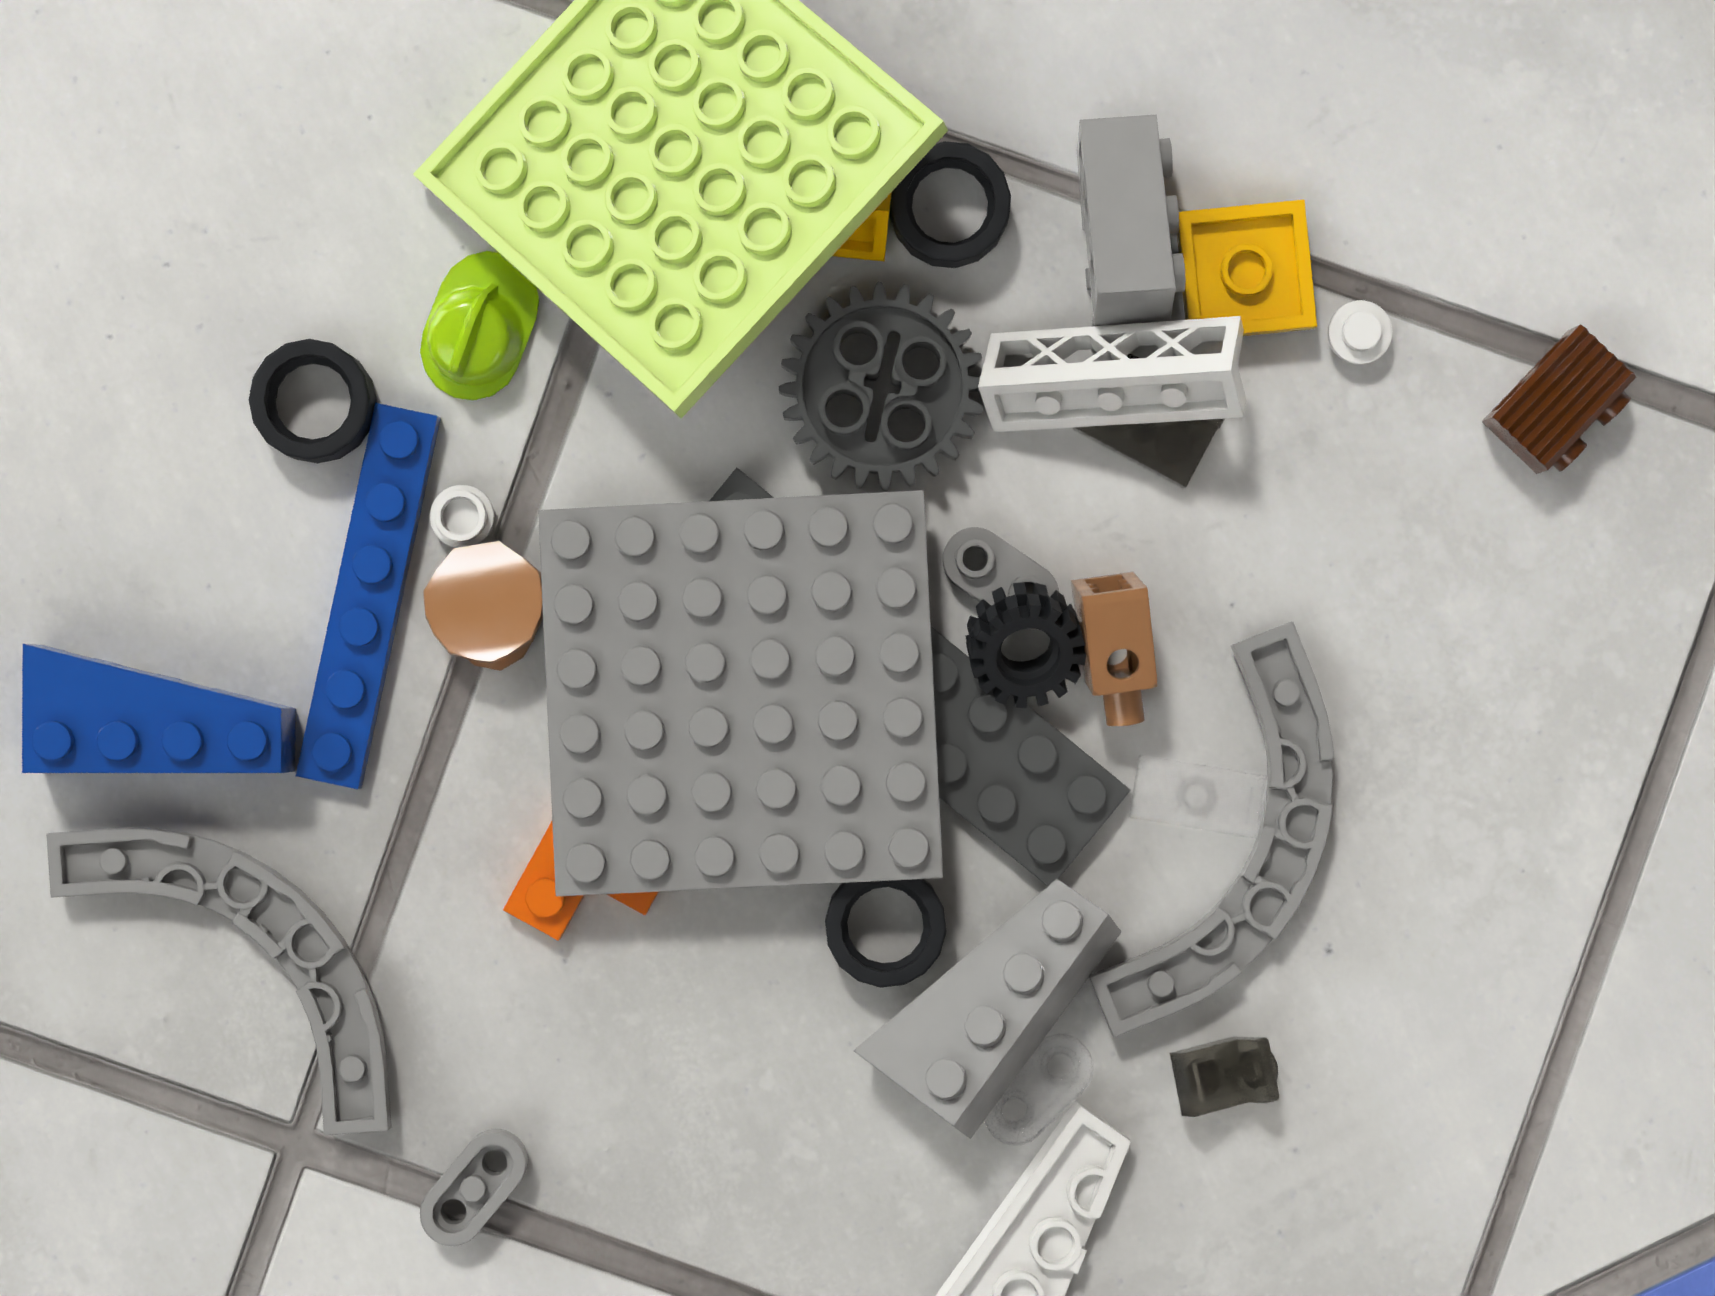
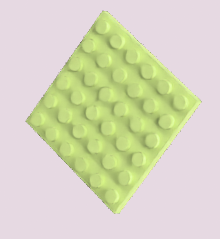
(679, 172)

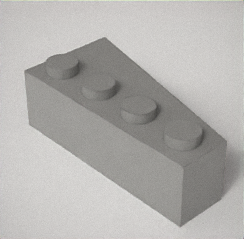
(993, 1008)

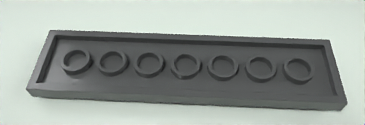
(1003, 762)

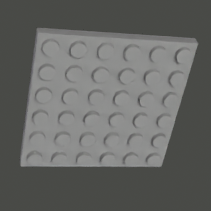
(740, 693)

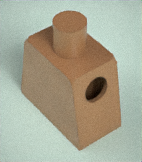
(1115, 617)

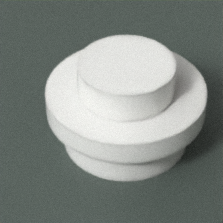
(1360, 332)
(462, 516)

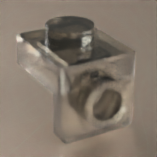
(1224, 1075)

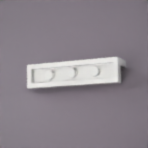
(1110, 385)

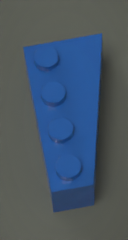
(122, 719)

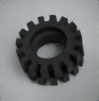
(1033, 676)

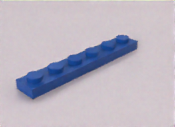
(368, 596)

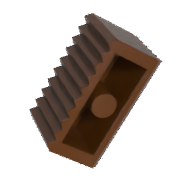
(1560, 401)

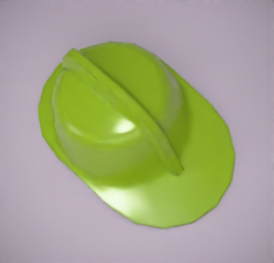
(478, 326)

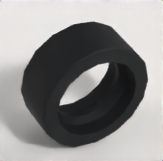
(966, 251)
(271, 375)
(889, 973)

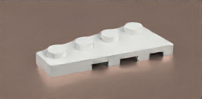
(1046, 1218)

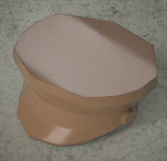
(485, 604)

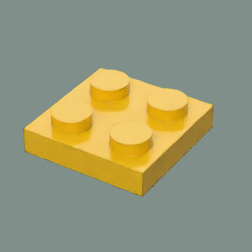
(1249, 266)

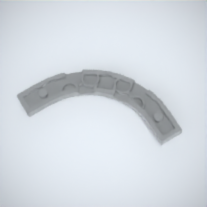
(1281, 860)
(278, 919)

